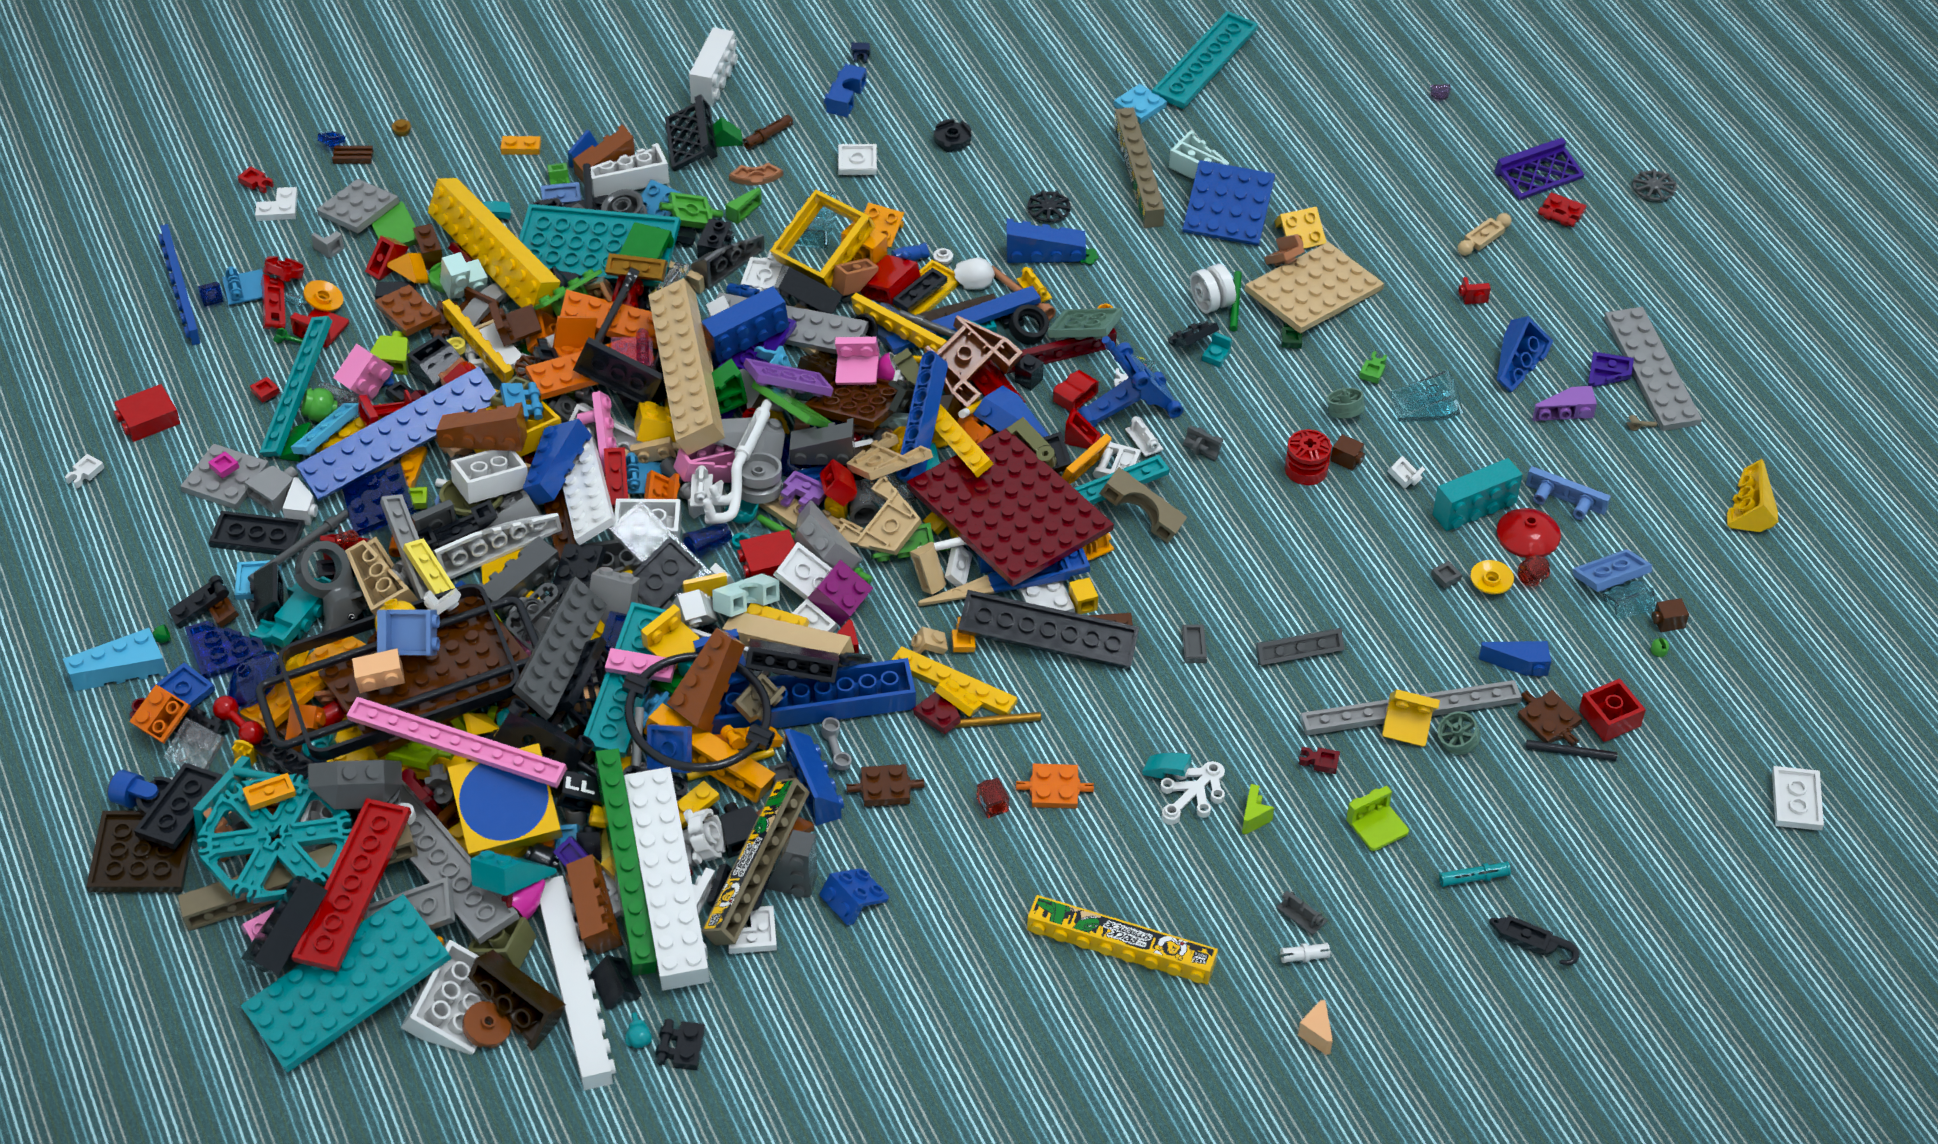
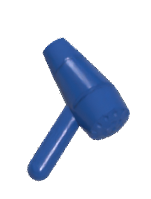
(912, 252)

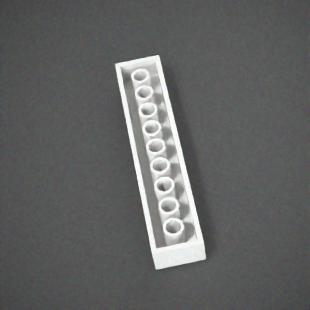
(666, 879)

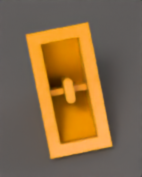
(411, 267)

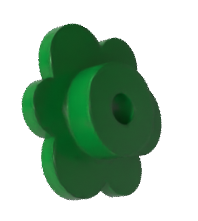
(1091, 256)

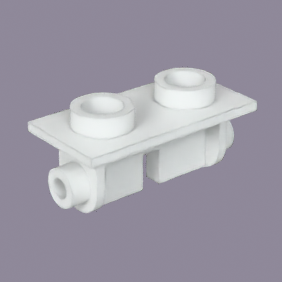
(1143, 437)
(700, 486)

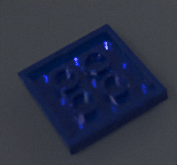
(365, 495)

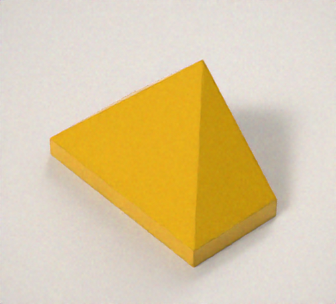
(479, 723)

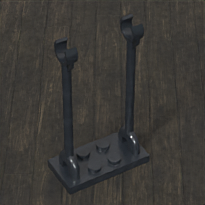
(614, 368)

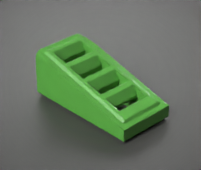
(742, 206)

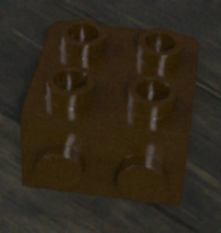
(820, 363)

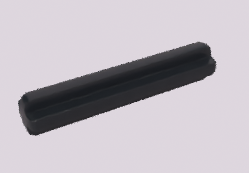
(854, 658)

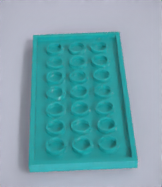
(584, 237)
(319, 1005)

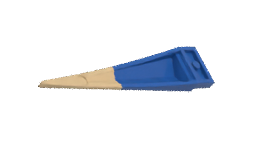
(993, 583)

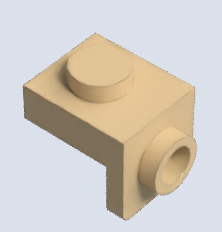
(929, 640)

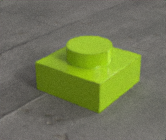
(419, 497)

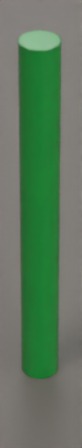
(1235, 307)

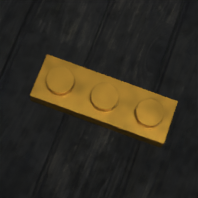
(649, 267)

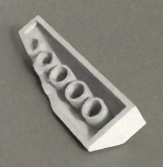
(494, 543)

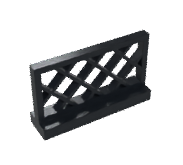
(703, 129)
(582, 677)

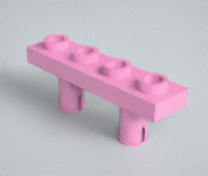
(604, 423)

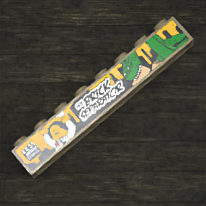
(1139, 167)
(755, 862)

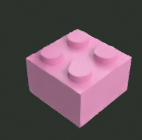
(363, 372)

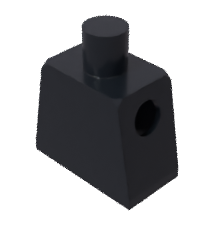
(737, 826)

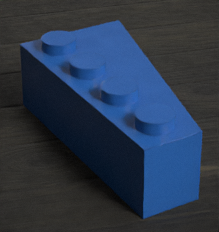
(1043, 244)
(555, 459)

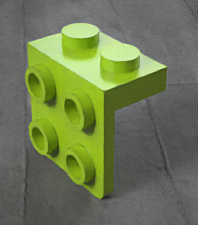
(1375, 819)

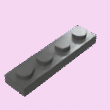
(1299, 646)

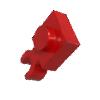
(254, 178)

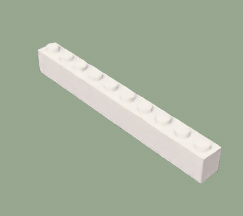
(575, 986)

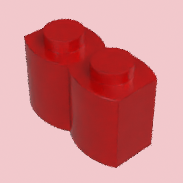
(1075, 390)

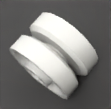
(1212, 288)

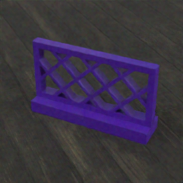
(1532, 158)

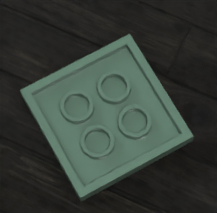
(1085, 323)

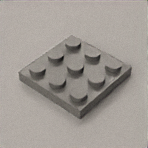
(357, 205)
(227, 491)

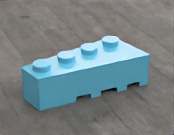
(116, 661)

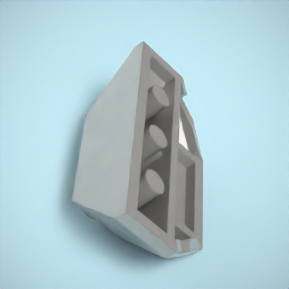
(823, 539)

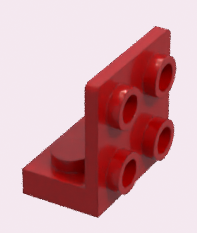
(301, 322)

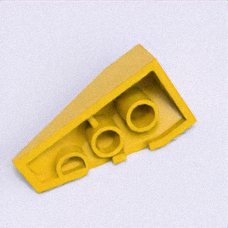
(1754, 504)

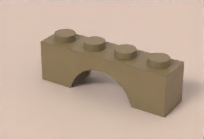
(1163, 516)

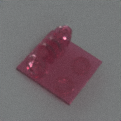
(638, 348)

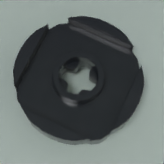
(960, 135)

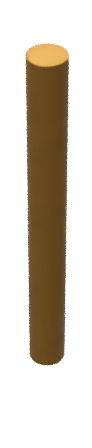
(999, 719)

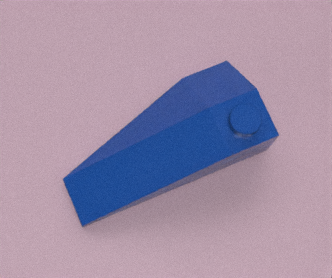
(1521, 350)

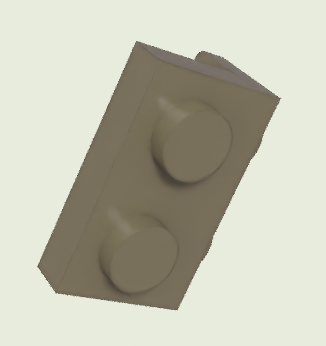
(749, 703)

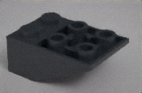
(430, 360)

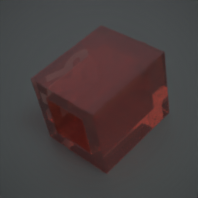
(992, 797)

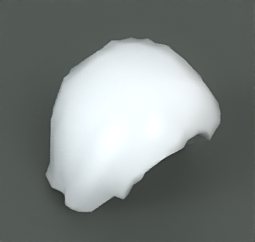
(974, 273)

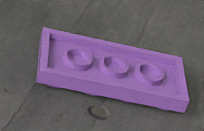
(788, 377)

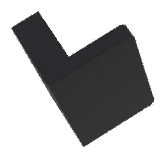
(614, 981)

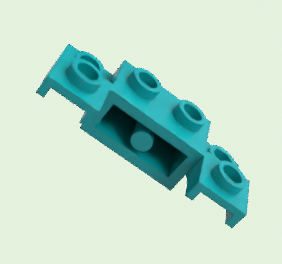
(293, 617)

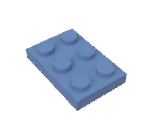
(1612, 570)

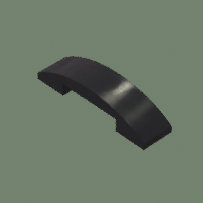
(481, 518)

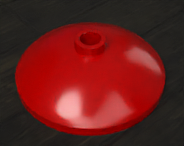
(1528, 532)

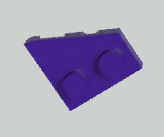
(1609, 369)

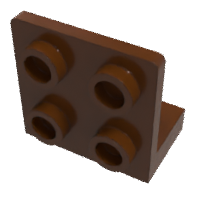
(515, 324)

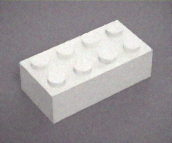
(713, 65)

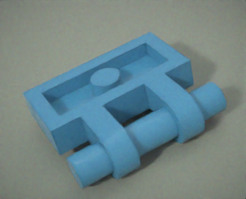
(514, 393)

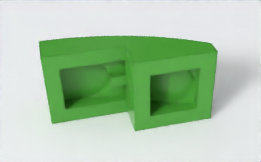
(558, 173)

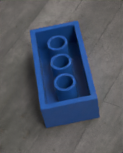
(745, 324)

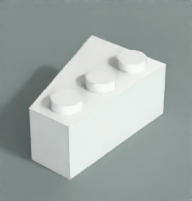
(695, 608)

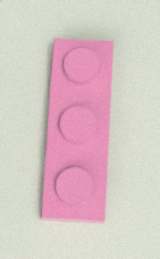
(626, 662)

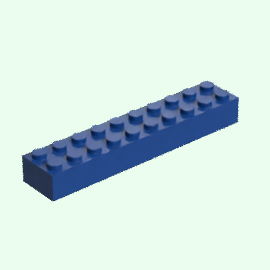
(856, 693)

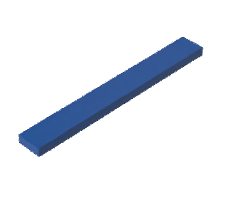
(979, 314)

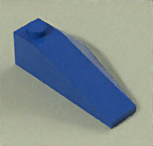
(1004, 408)

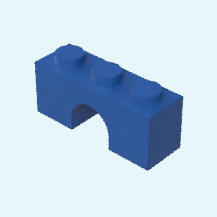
(841, 96)

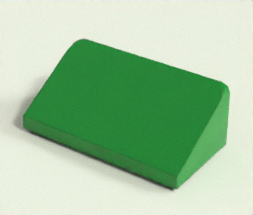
(296, 433)

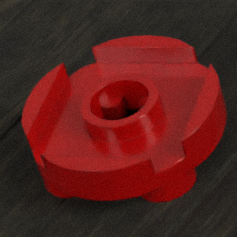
(284, 269)

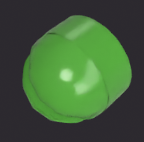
(1656, 647)

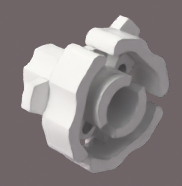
(705, 839)

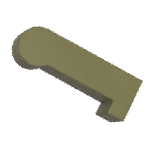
(907, 365)
(1033, 440)

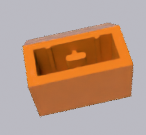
(159, 714)

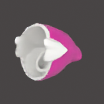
(887, 369)

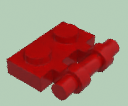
(1562, 210)

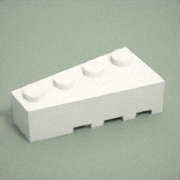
(630, 172)

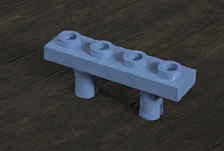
(1567, 490)

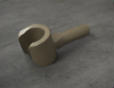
(1636, 424)

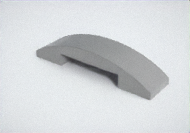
(477, 309)

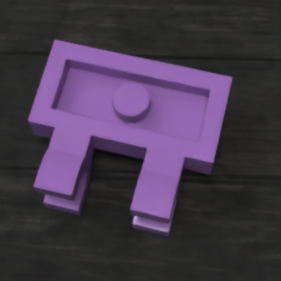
(803, 486)

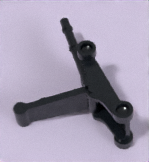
(547, 734)

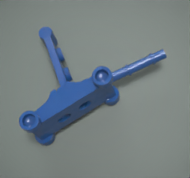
(1139, 385)

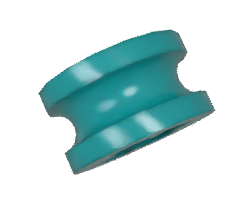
(736, 538)

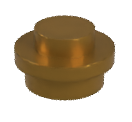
(401, 127)

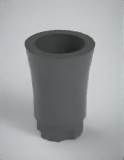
(860, 512)

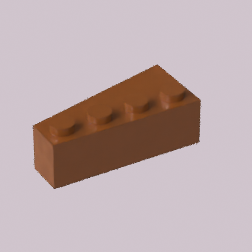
(484, 429)
(707, 680)
(593, 905)

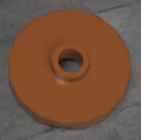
(479, 1032)

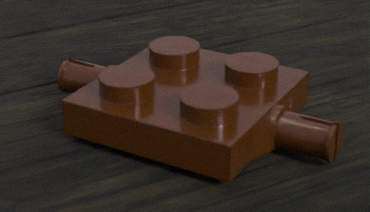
(1549, 717)
(885, 785)

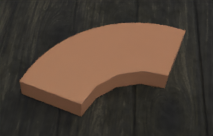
(756, 175)

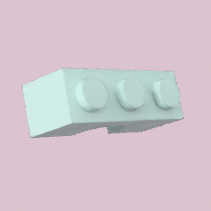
(734, 597)

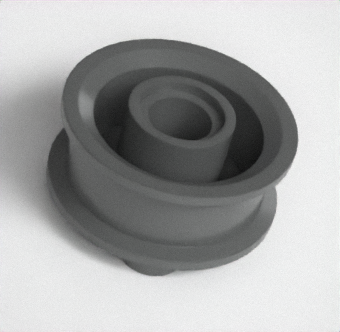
(624, 201)

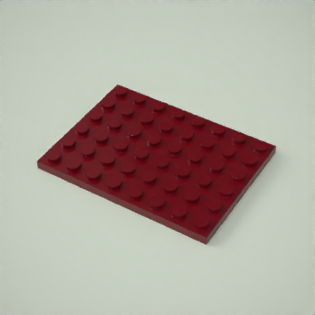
(1014, 513)

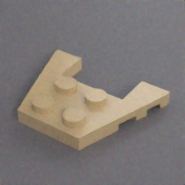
(883, 461)
(889, 527)

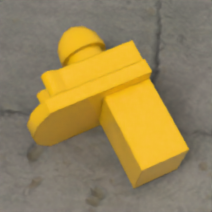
(243, 748)

